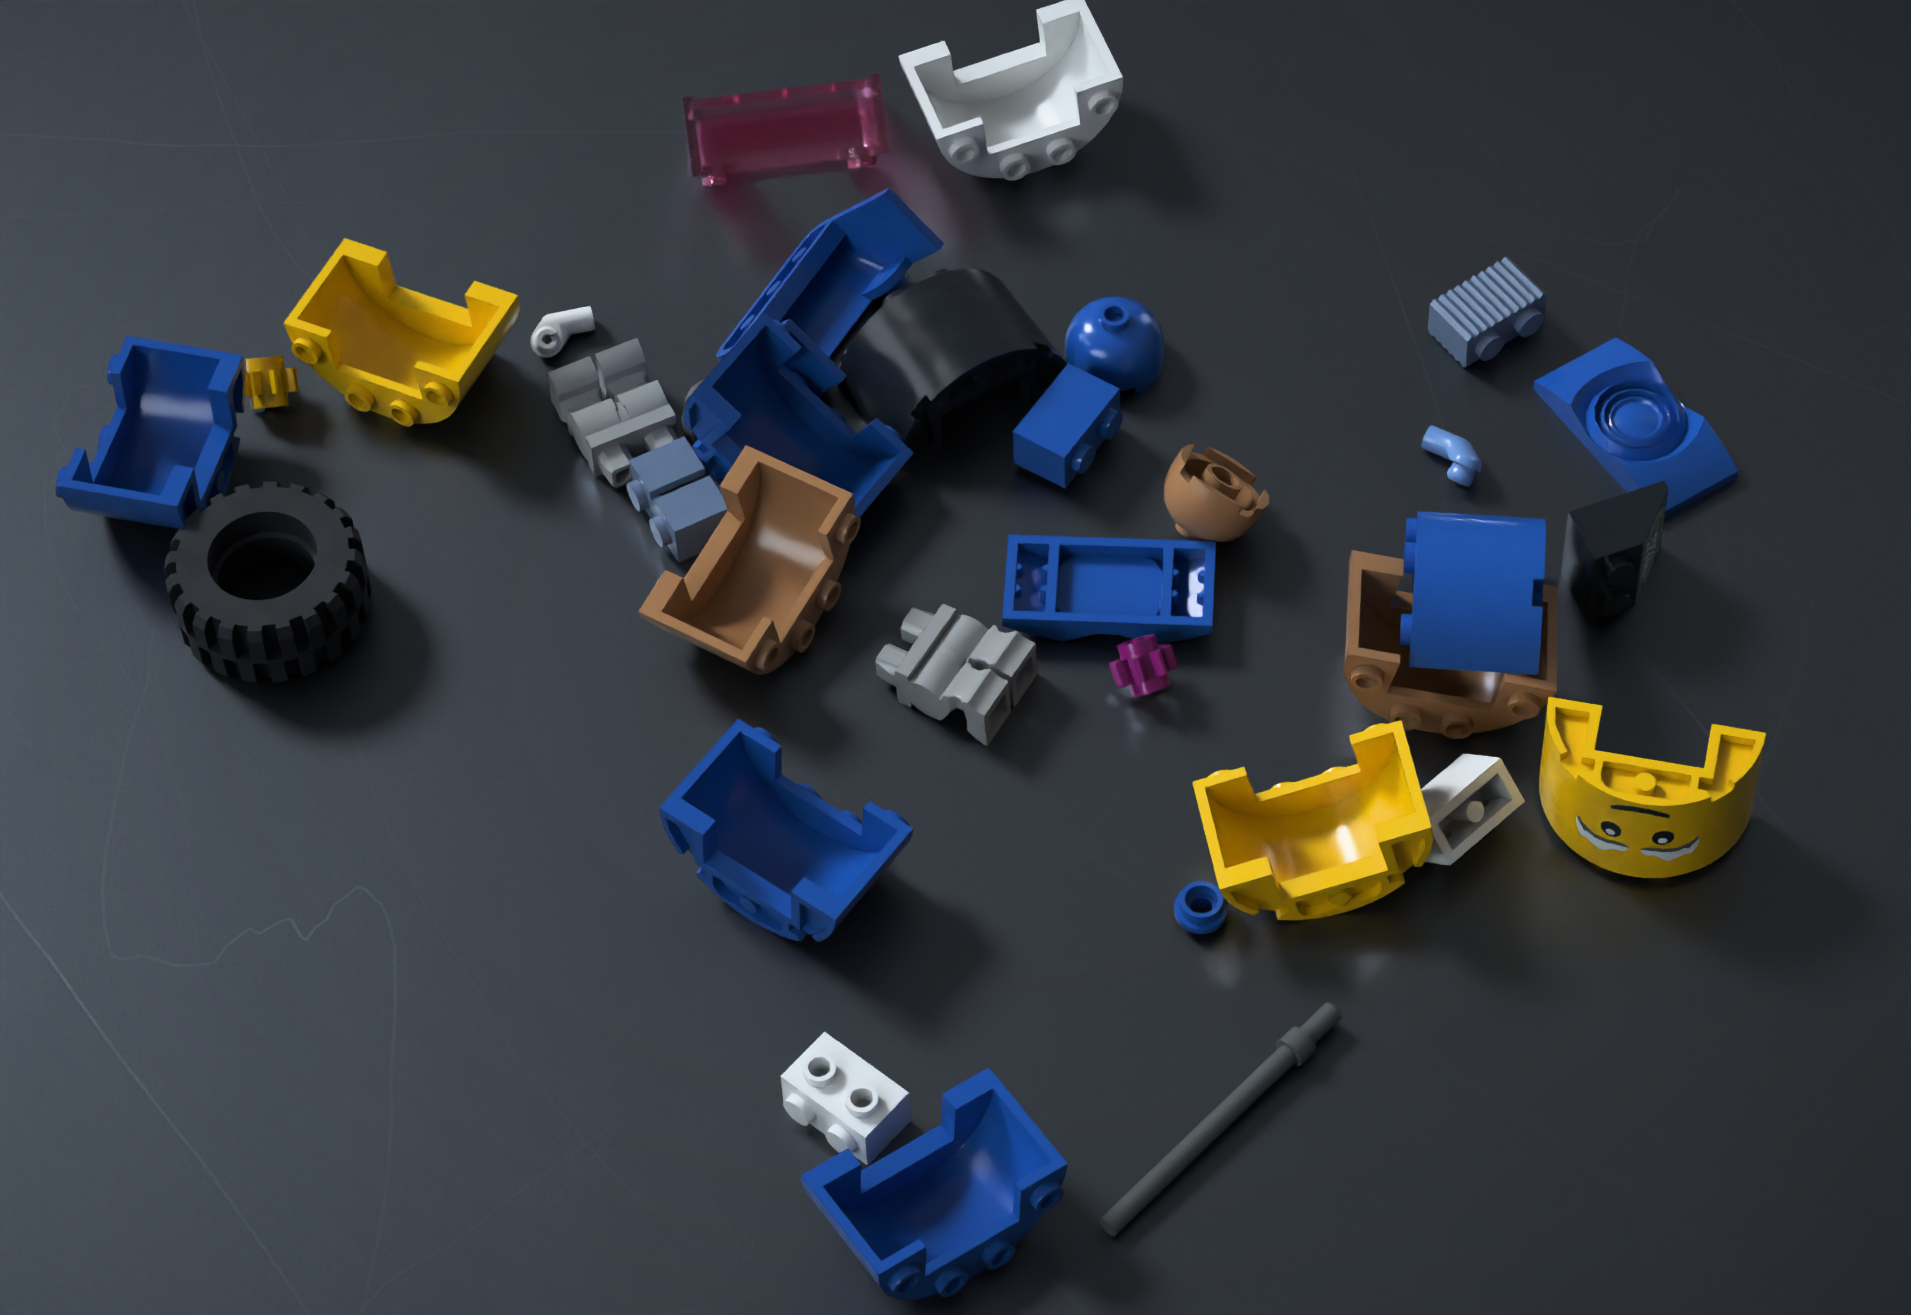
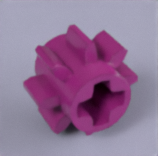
(1143, 665)

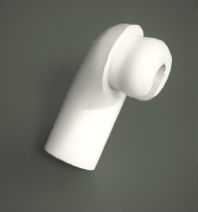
(557, 328)

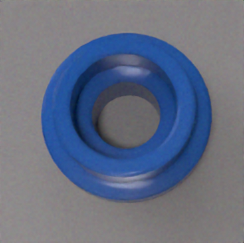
(1201, 895)

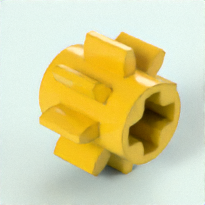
(269, 382)

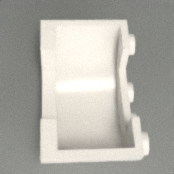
(1023, 105)

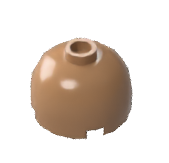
(1212, 496)

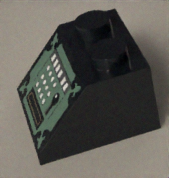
(1613, 549)

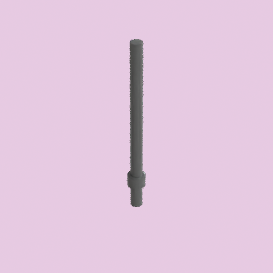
(1292, 1050)

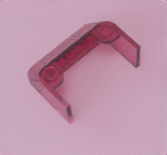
(785, 128)

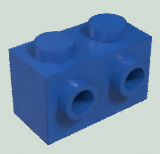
(1067, 426)

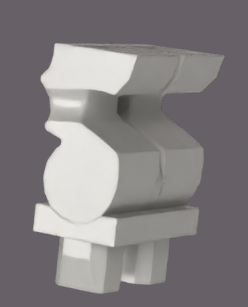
(626, 423)
(960, 667)

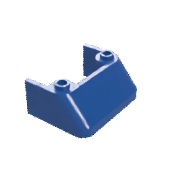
(835, 279)

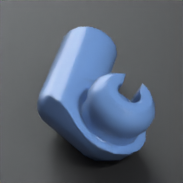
(1456, 449)

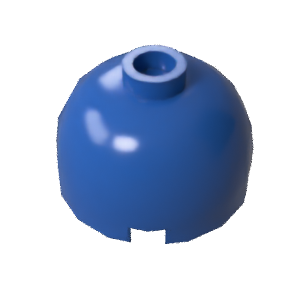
(1116, 343)

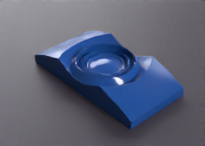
(1637, 425)
(1109, 586)

